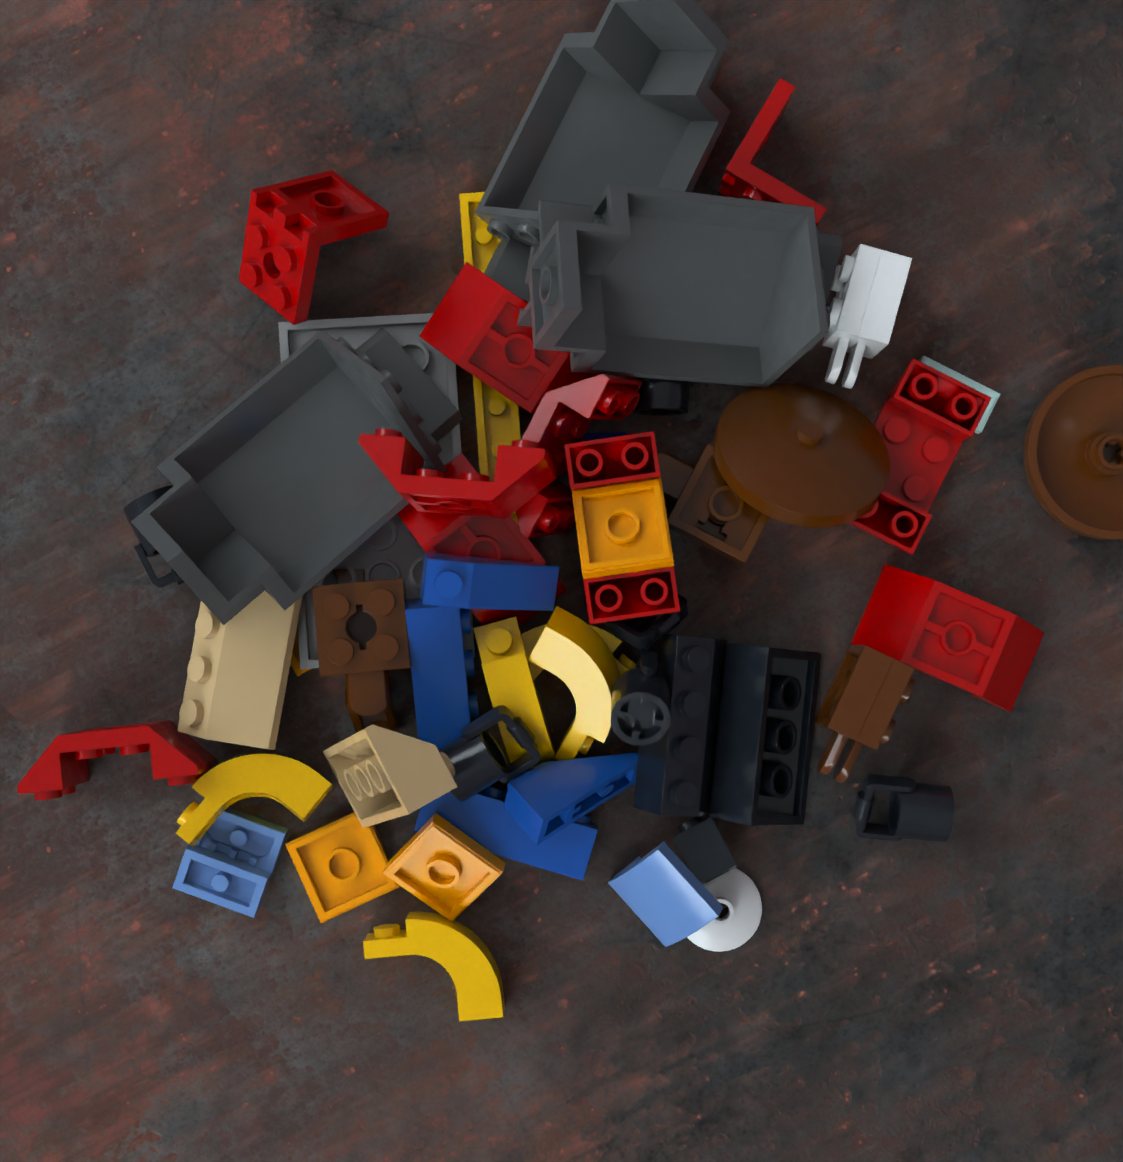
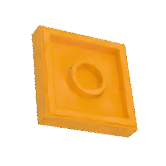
(622, 528)
(341, 866)
(444, 867)

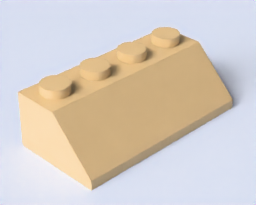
(240, 674)
(389, 773)

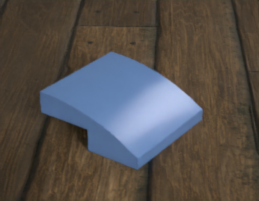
(232, 862)
(666, 895)

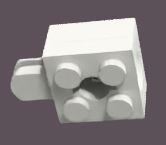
(864, 308)

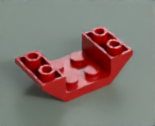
(481, 334)
(560, 420)
(923, 430)
(609, 463)
(518, 477)
(475, 538)
(949, 635)
(66, 759)

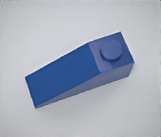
(487, 583)
(566, 790)

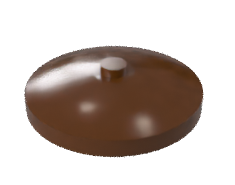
(1078, 453)
(801, 455)

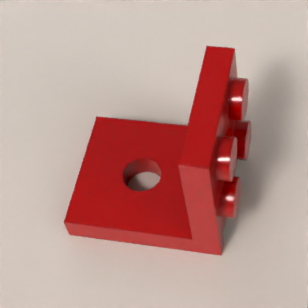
(748, 181)
(286, 232)

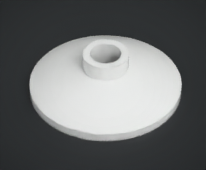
(743, 913)

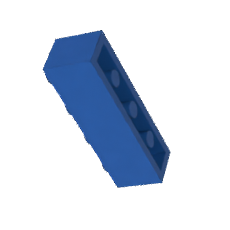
(440, 671)
(493, 828)

